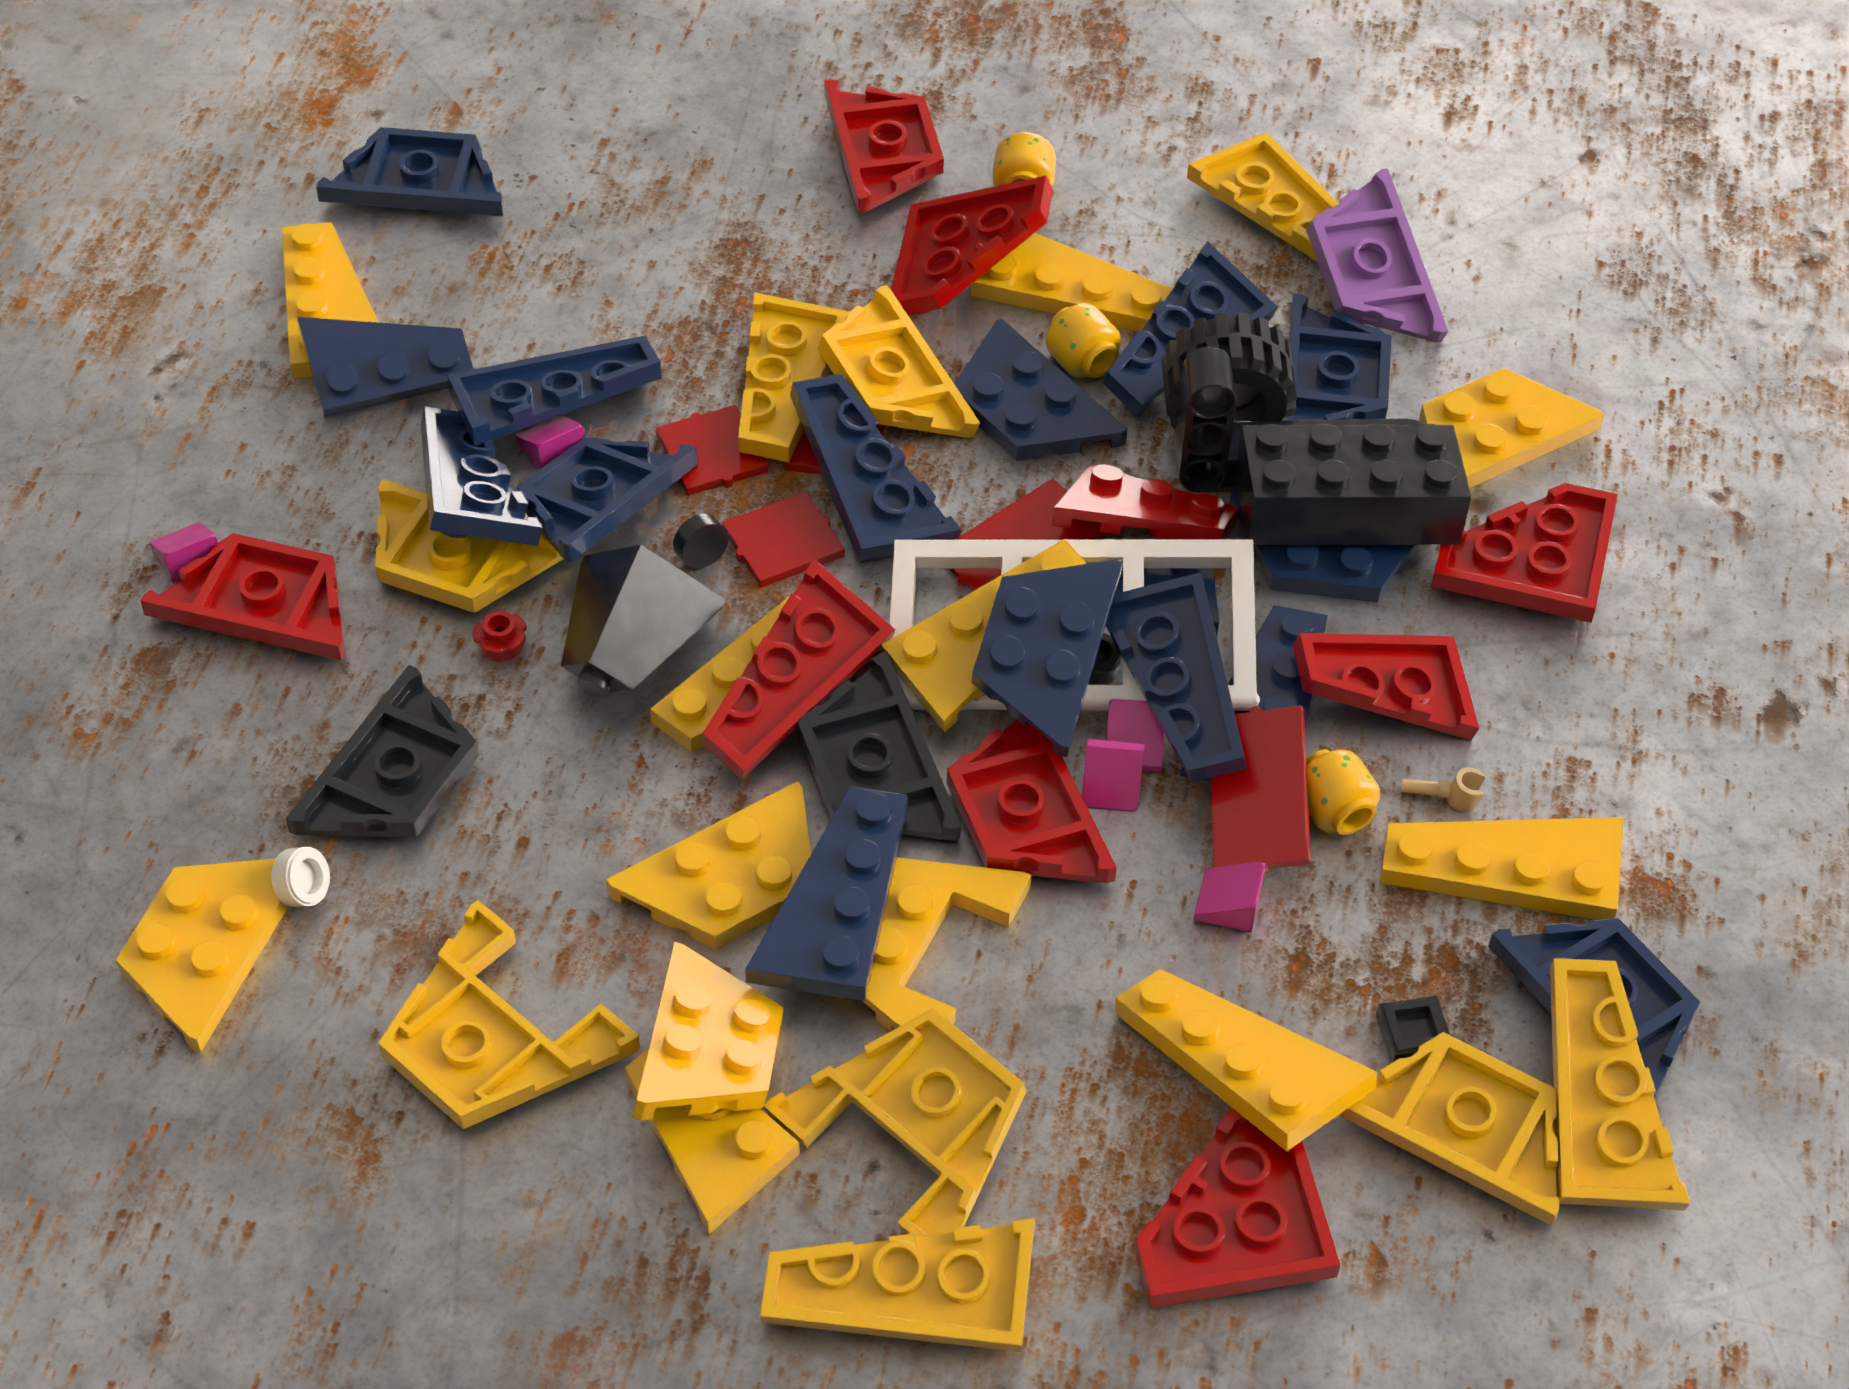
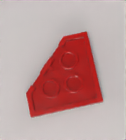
(962, 237)
(1536, 553)
(1237, 1222)

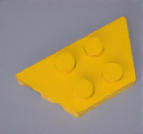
(896, 370)
(1508, 422)
(444, 568)
(726, 874)
(201, 942)
(708, 1041)
(1470, 1121)

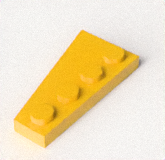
(318, 285)
(941, 651)
(1520, 863)
(1252, 1064)

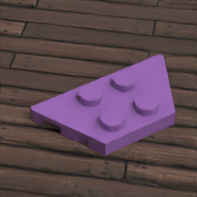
(1375, 262)

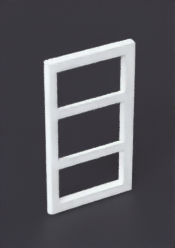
(1135, 556)

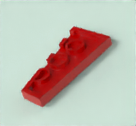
(807, 654)

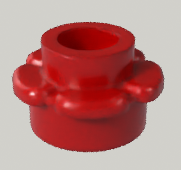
(500, 635)

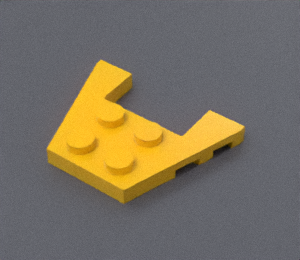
(914, 911)
(474, 1048)
(930, 1094)

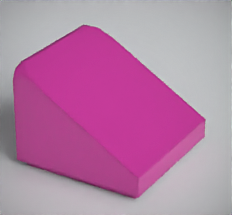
(549, 439)
(182, 547)
(1135, 723)
(1112, 775)
(1230, 895)

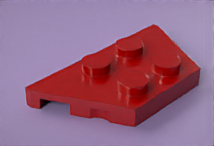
(883, 142)
(258, 594)
(1028, 809)

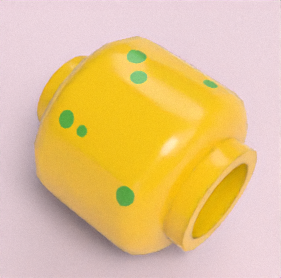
(1023, 158)
(1083, 341)
(1340, 792)

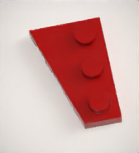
(1129, 502)
(1391, 675)

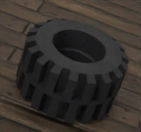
(1258, 363)

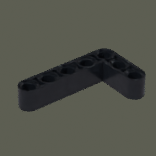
(1205, 424)

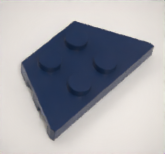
(416, 173)
(1337, 365)
(1029, 401)
(598, 488)
(1331, 570)
(1046, 645)
(1655, 995)

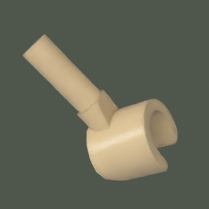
(1460, 793)

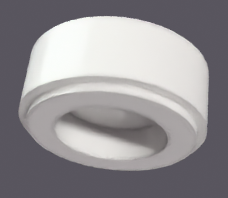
(300, 877)

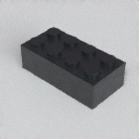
(1352, 484)

